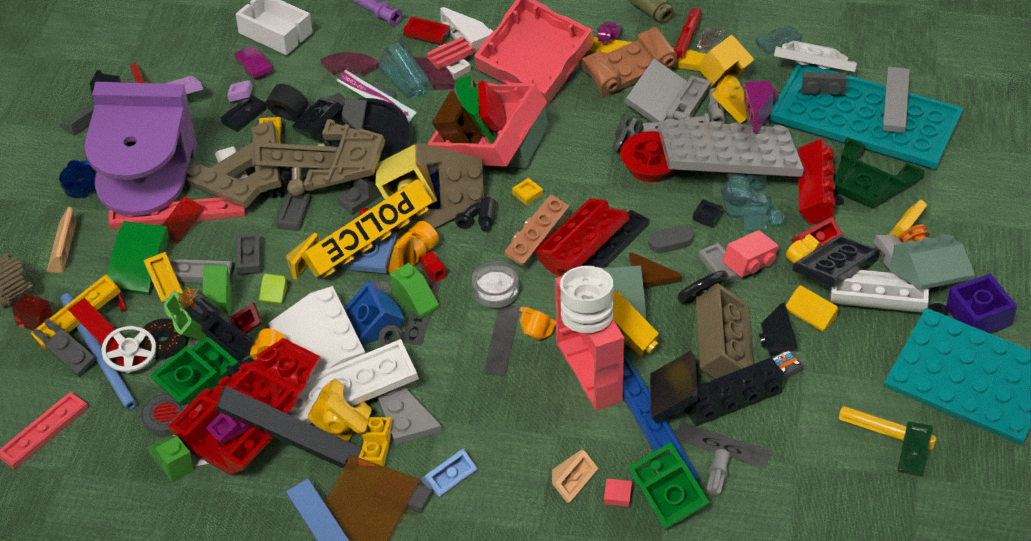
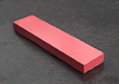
(42, 430)

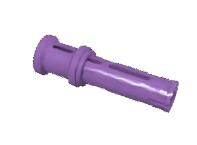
(382, 11)

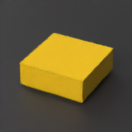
(527, 191)

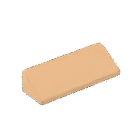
(62, 242)

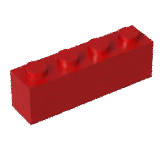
(817, 182)

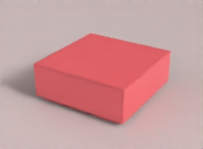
(618, 492)

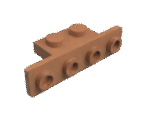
(535, 230)

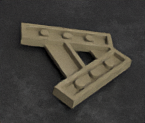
(219, 178)

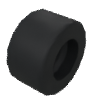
(287, 102)

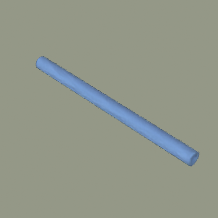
(111, 374)

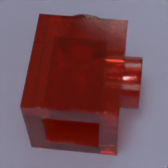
(31, 311)

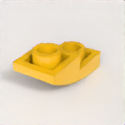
(376, 440)

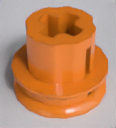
(919, 233)

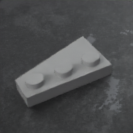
(408, 416)

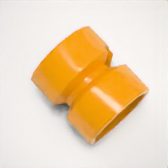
(424, 238)

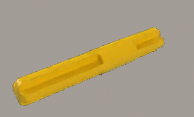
(876, 424)

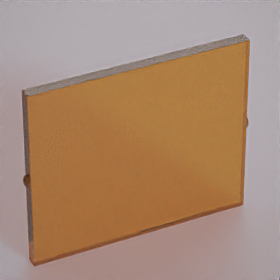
(369, 499)

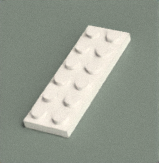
(361, 376)

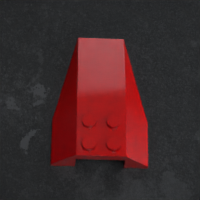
(272, 379)

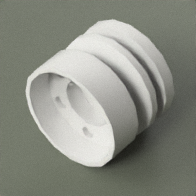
(586, 299)

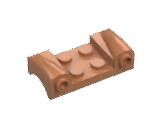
(627, 64)

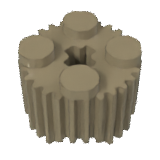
(12, 281)

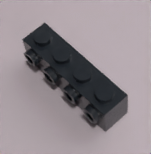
(736, 391)

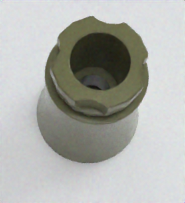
(657, 9)

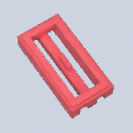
(450, 53)

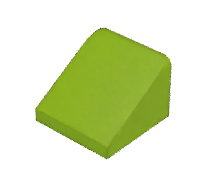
(273, 289)

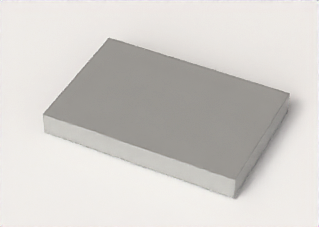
(655, 91)

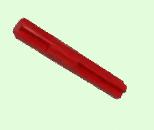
(687, 32)

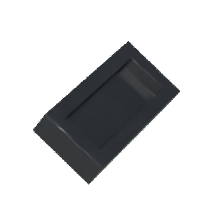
(243, 113)

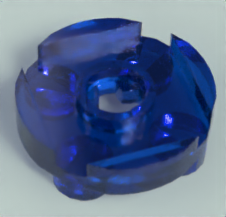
(70, 175)

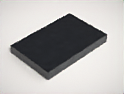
(673, 387)

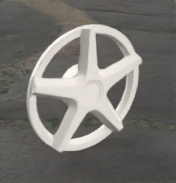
(128, 349)

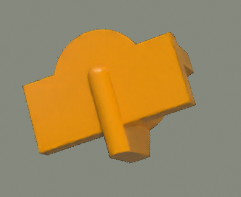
(536, 323)
(265, 339)

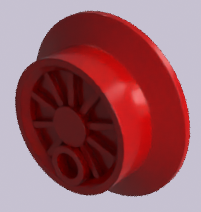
(645, 157)

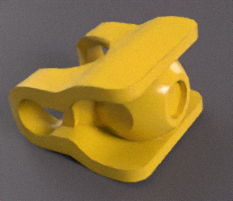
(335, 415)

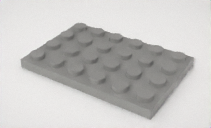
(729, 148)

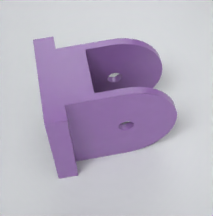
(135, 135)

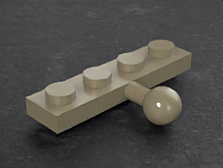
(293, 157)

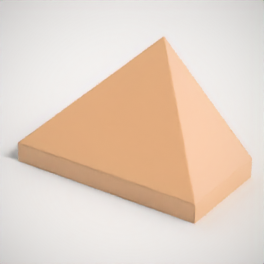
(573, 474)

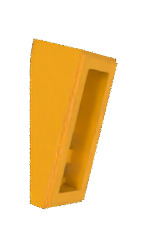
(402, 253)

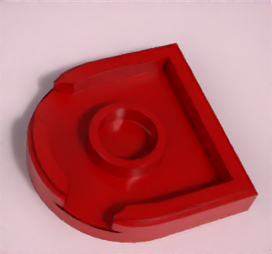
(491, 107)

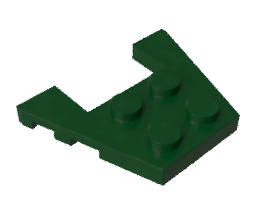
(867, 182)

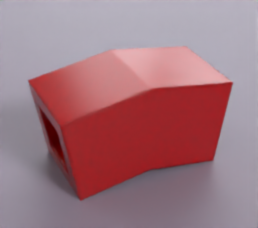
(432, 267)

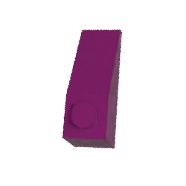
(759, 102)

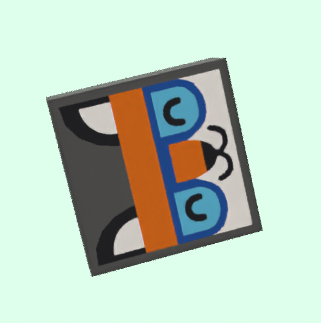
(788, 363)

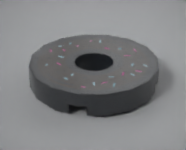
(163, 328)

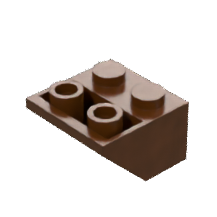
(454, 122)

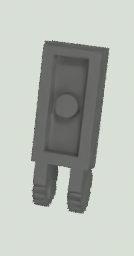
(66, 348)

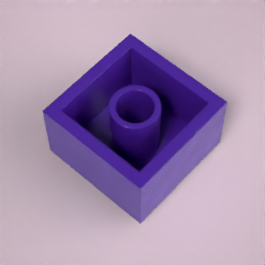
(982, 304)

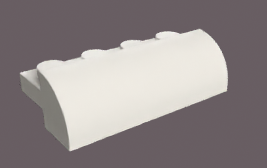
(879, 291)

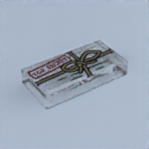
(709, 39)

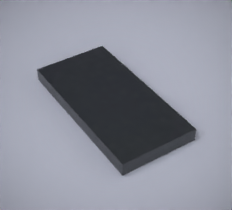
(836, 260)

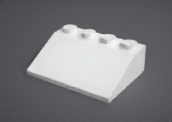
(321, 327)

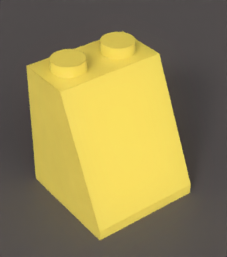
(400, 171)

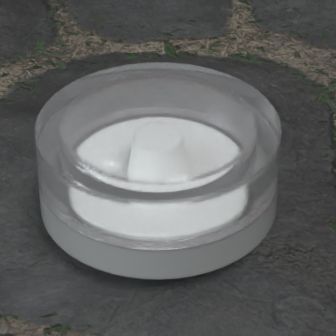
(495, 284)

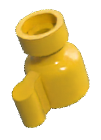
(802, 248)

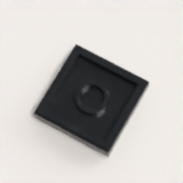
(316, 116)

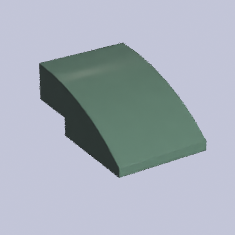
(630, 284)

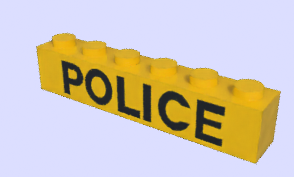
(366, 228)

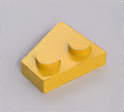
(731, 97)

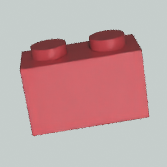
(750, 253)

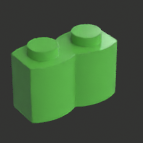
(181, 320)

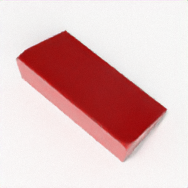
(822, 232)

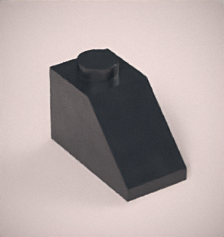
(778, 332)

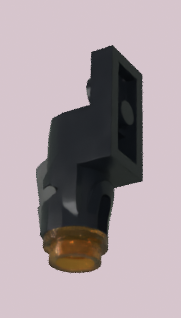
(215, 322)

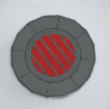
(160, 413)

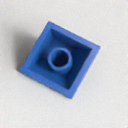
(371, 311)

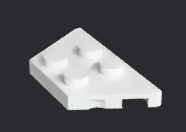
(809, 53)

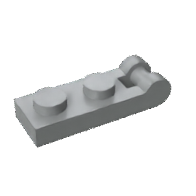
(689, 98)

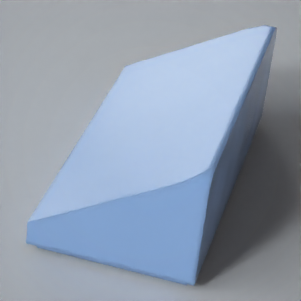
(449, 473)

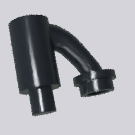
(486, 210)

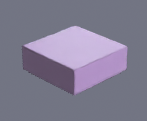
(239, 90)

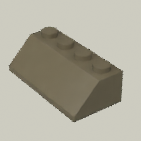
(723, 332)

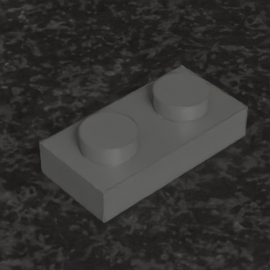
(824, 83)
(247, 253)

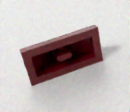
(248, 318)

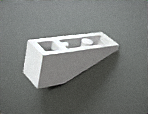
(470, 29)

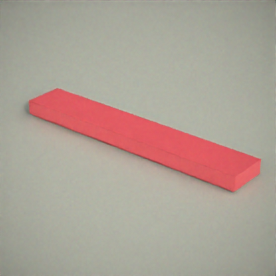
(213, 209)

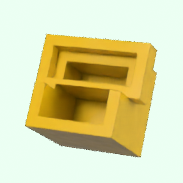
(725, 58)

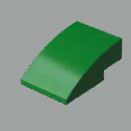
(468, 96)
(132, 246)
(193, 370)
(668, 485)

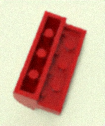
(580, 236)

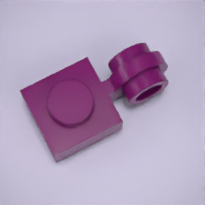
(608, 31)

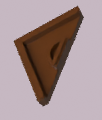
(654, 273)

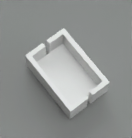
(274, 24)

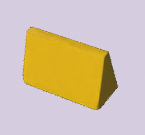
(812, 308)

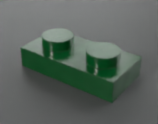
(915, 448)

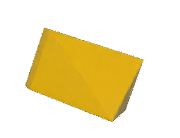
(294, 259)

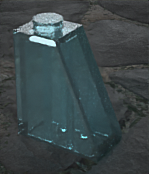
(403, 70)

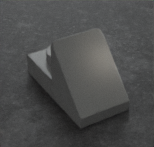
(360, 195)

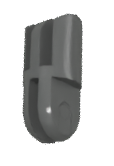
(624, 132)

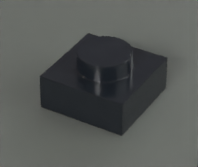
(707, 213)

